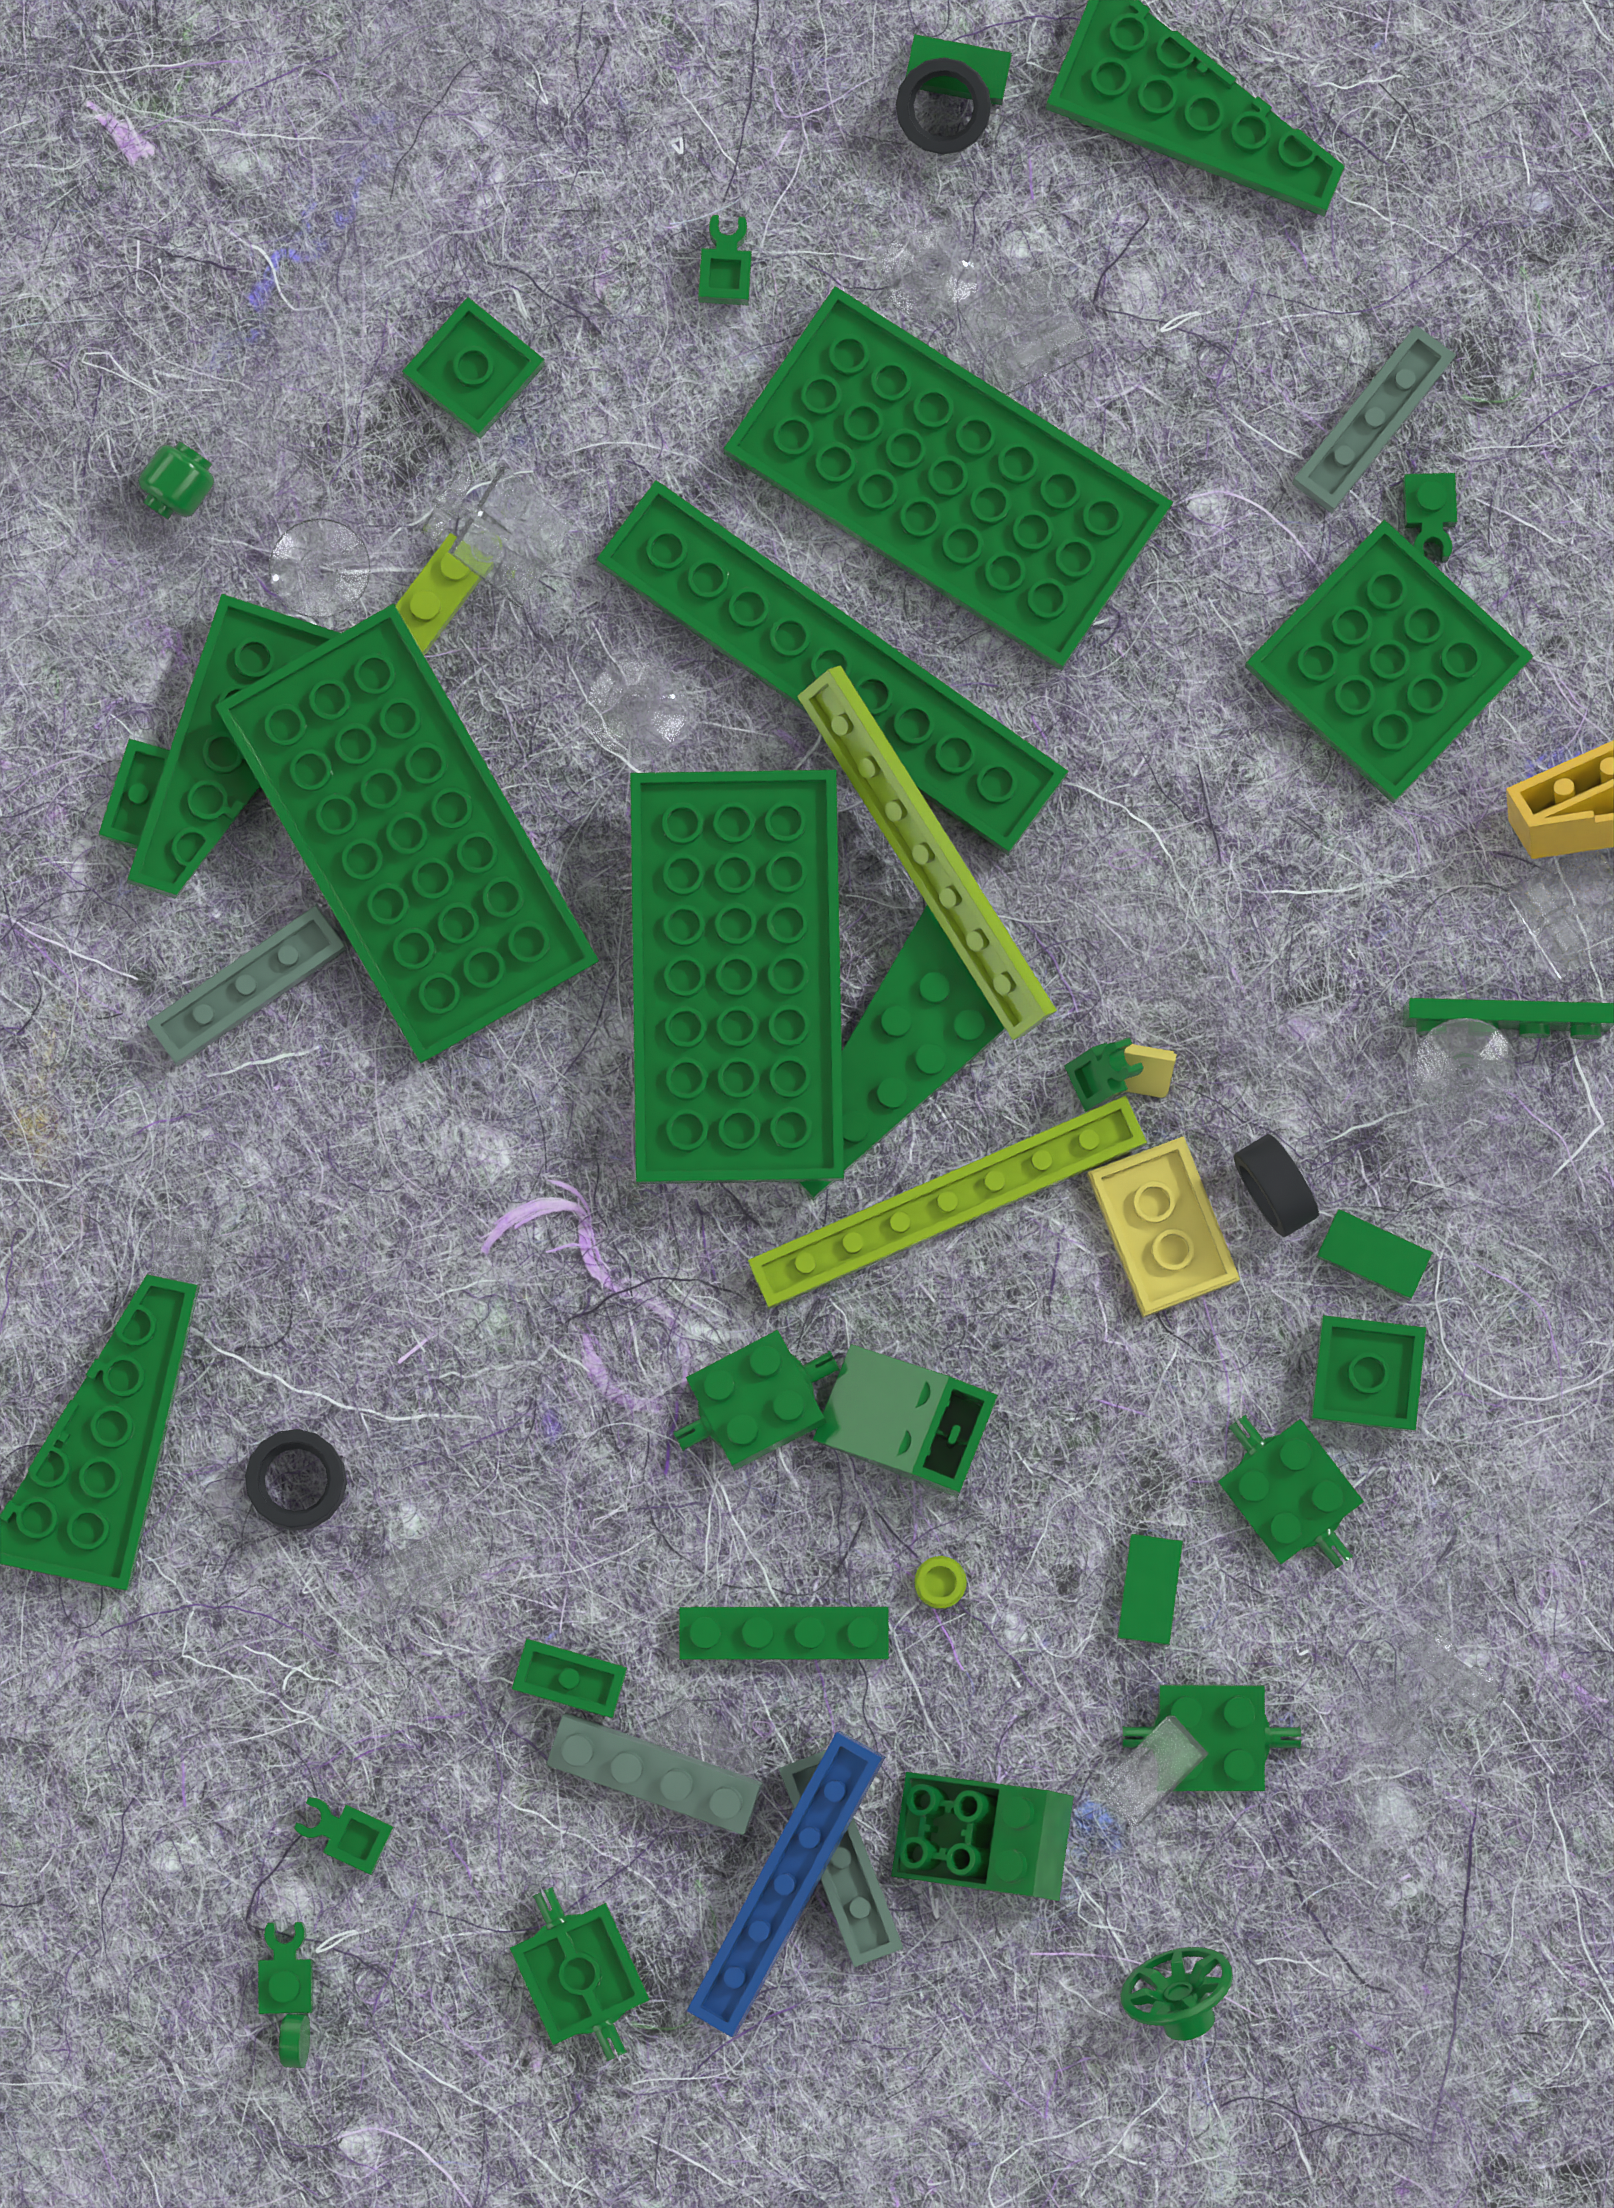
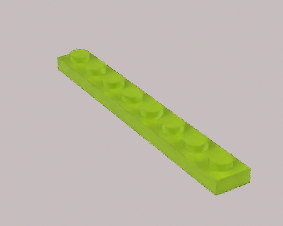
(926, 853)
(947, 1202)

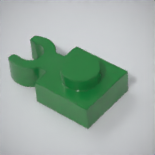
(725, 270)
(1430, 506)
(1101, 1073)
(352, 1837)
(286, 1981)

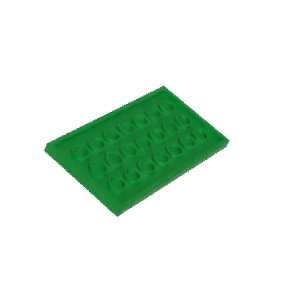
(948, 478)
(407, 833)
(736, 977)

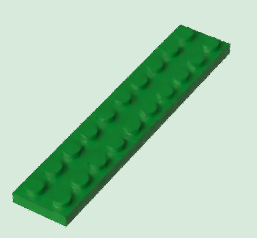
(795, 635)

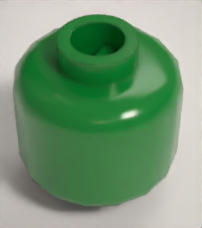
(176, 480)

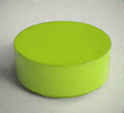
(940, 1582)

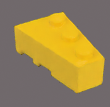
(1566, 806)

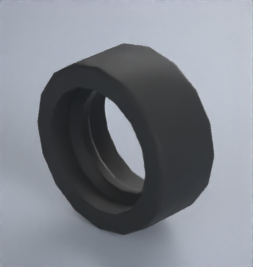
(907, 95)
(1276, 1185)
(258, 1467)

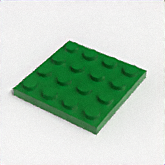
(1388, 661)

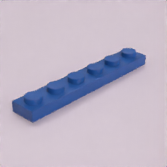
(786, 1883)

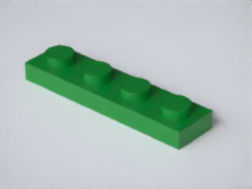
(1531, 1018)
(783, 1633)

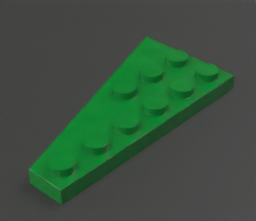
(1170, 97)
(205, 772)
(910, 1040)
(97, 1470)

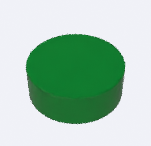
(294, 2041)

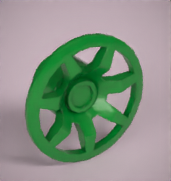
(1182, 1998)

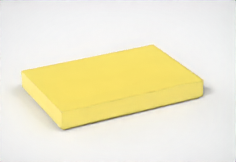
(1163, 1227)

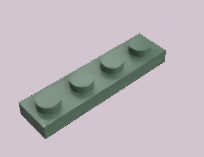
(1373, 419)
(246, 985)
(654, 1773)
(849, 1882)

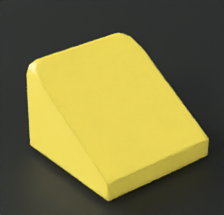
(1157, 1070)

